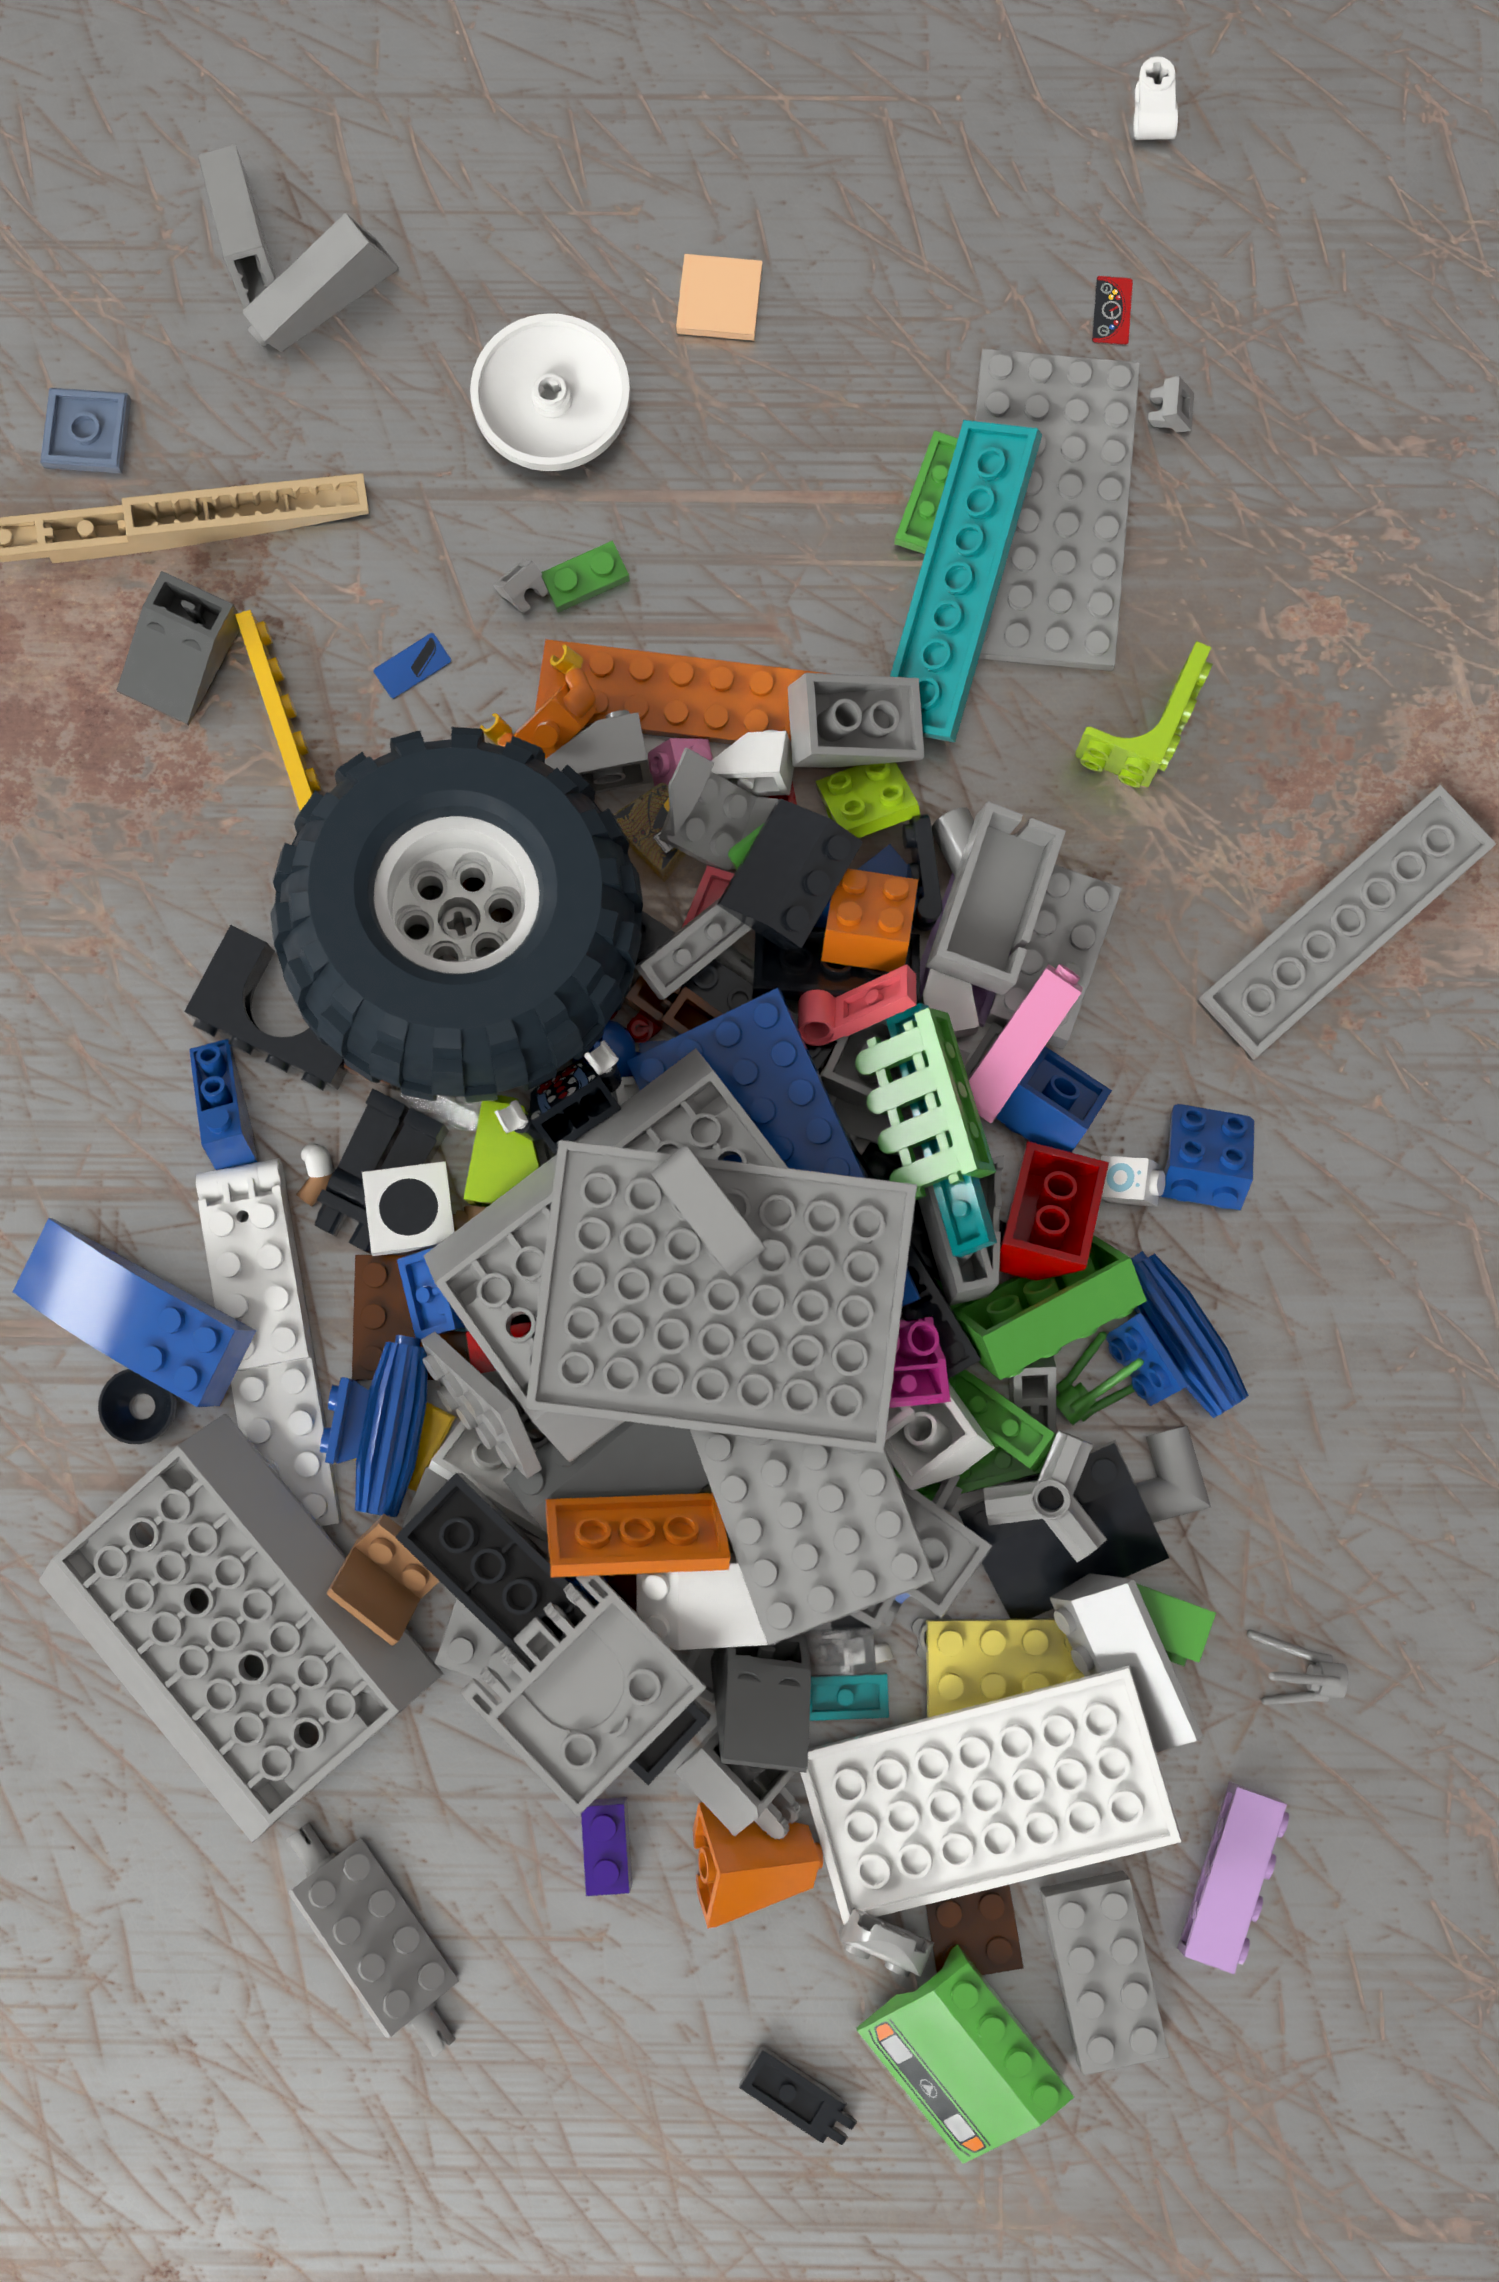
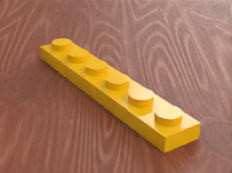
(278, 706)

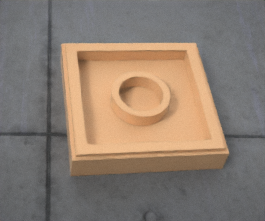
(719, 297)

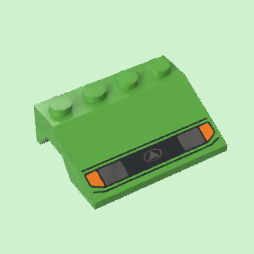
(966, 2060)

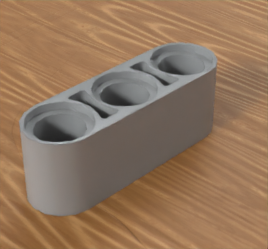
(708, 1210)

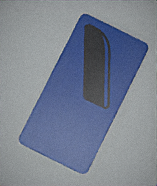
(412, 665)

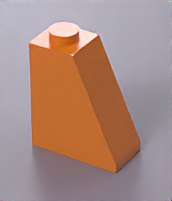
(750, 1868)

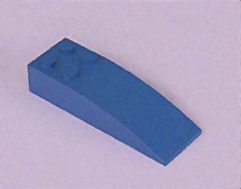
(134, 1315)

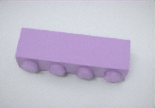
(1233, 1877)

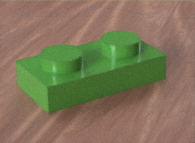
(585, 576)

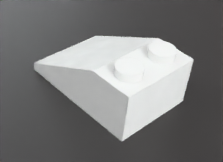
(699, 1608)

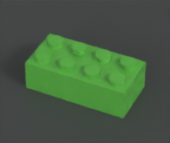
(1039, 1317)

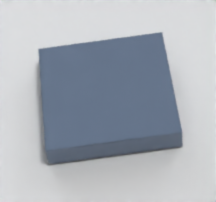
(85, 430)

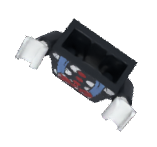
(569, 1102)

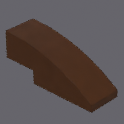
(675, 1013)

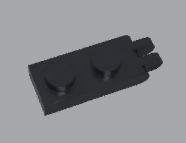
(796, 2097)

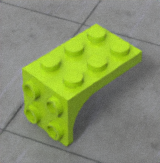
(1140, 757)

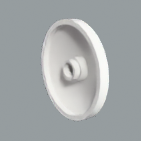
(550, 392)

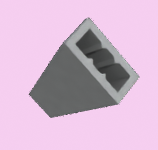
(237, 222)
(319, 284)

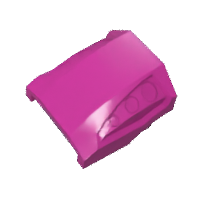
(919, 1366)

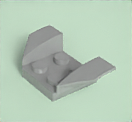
(709, 812)

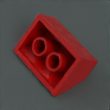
(1052, 1213)

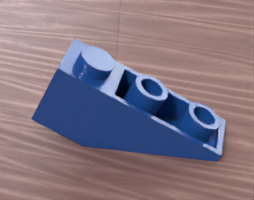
(221, 1106)

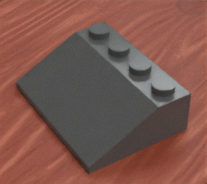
(625, 1462)

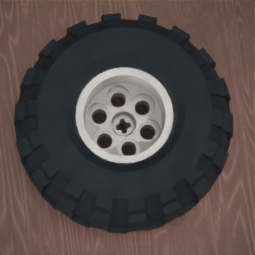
(436, 820)

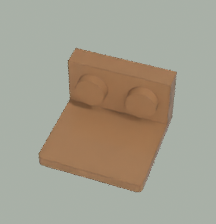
(381, 1581)

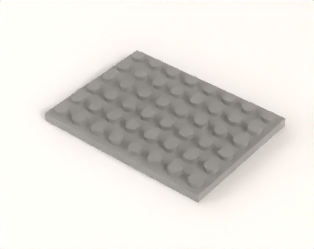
(659, 1333)

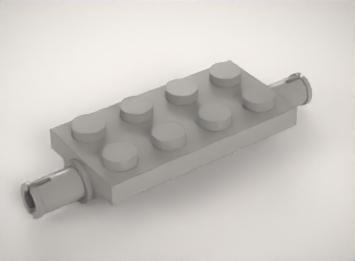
(373, 1938)

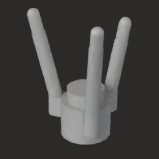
(1323, 1679)

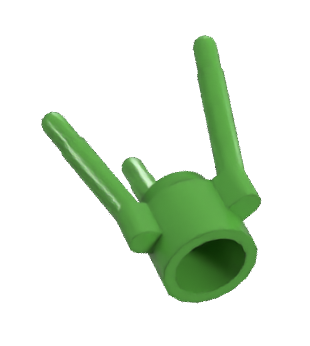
(1080, 1404)

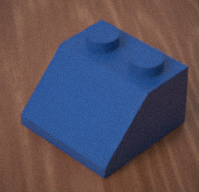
(1054, 1102)

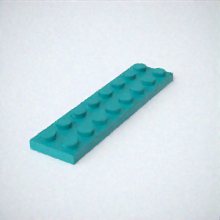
(964, 568)

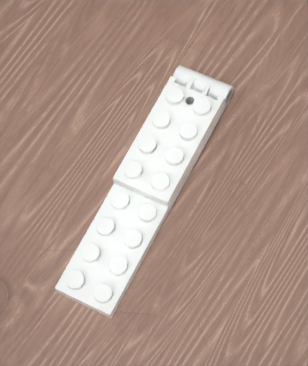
(260, 1284)

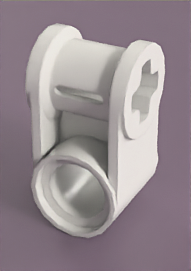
(1156, 103)

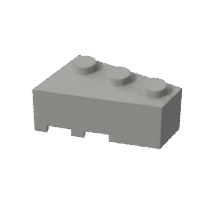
(974, 1274)

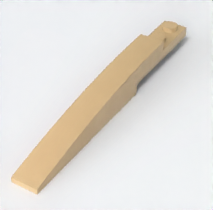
(181, 519)

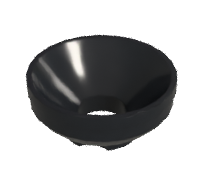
(117, 1412)

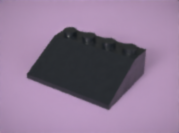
(1032, 1562)

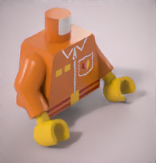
(560, 716)

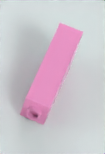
(1023, 1039)

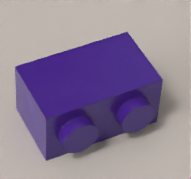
(606, 1847)

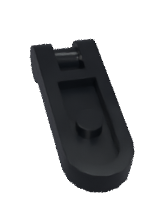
(919, 838)

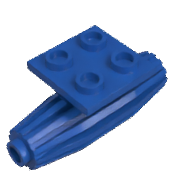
(1175, 1344)
(380, 1426)

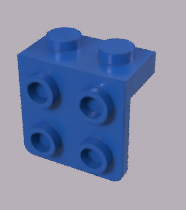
(1209, 1157)

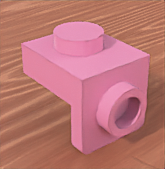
(666, 756)

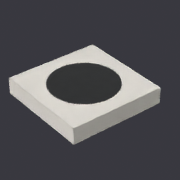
(408, 1207)

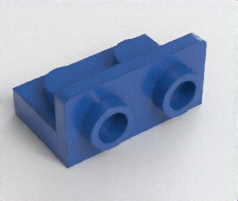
(425, 1301)

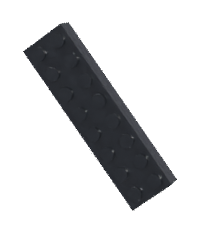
(509, 1583)

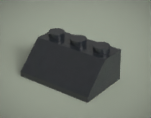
(789, 874)

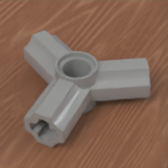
(1068, 1522)

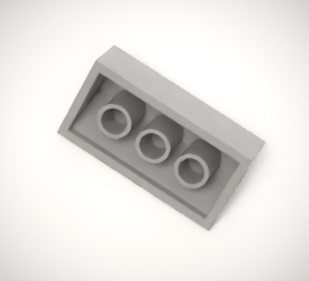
(1114, 1630)

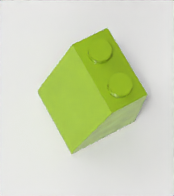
(497, 1157)

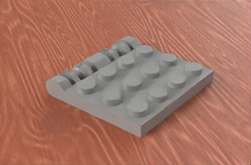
(589, 1698)

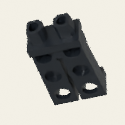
(384, 1139)

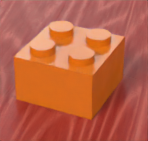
(870, 920)

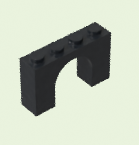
(225, 1005)

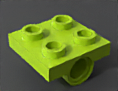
(868, 798)

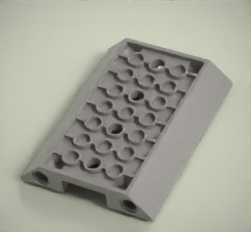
(496, 1259)
(267, 1569)

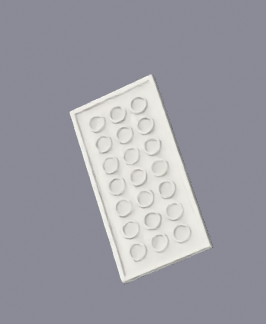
(989, 1795)

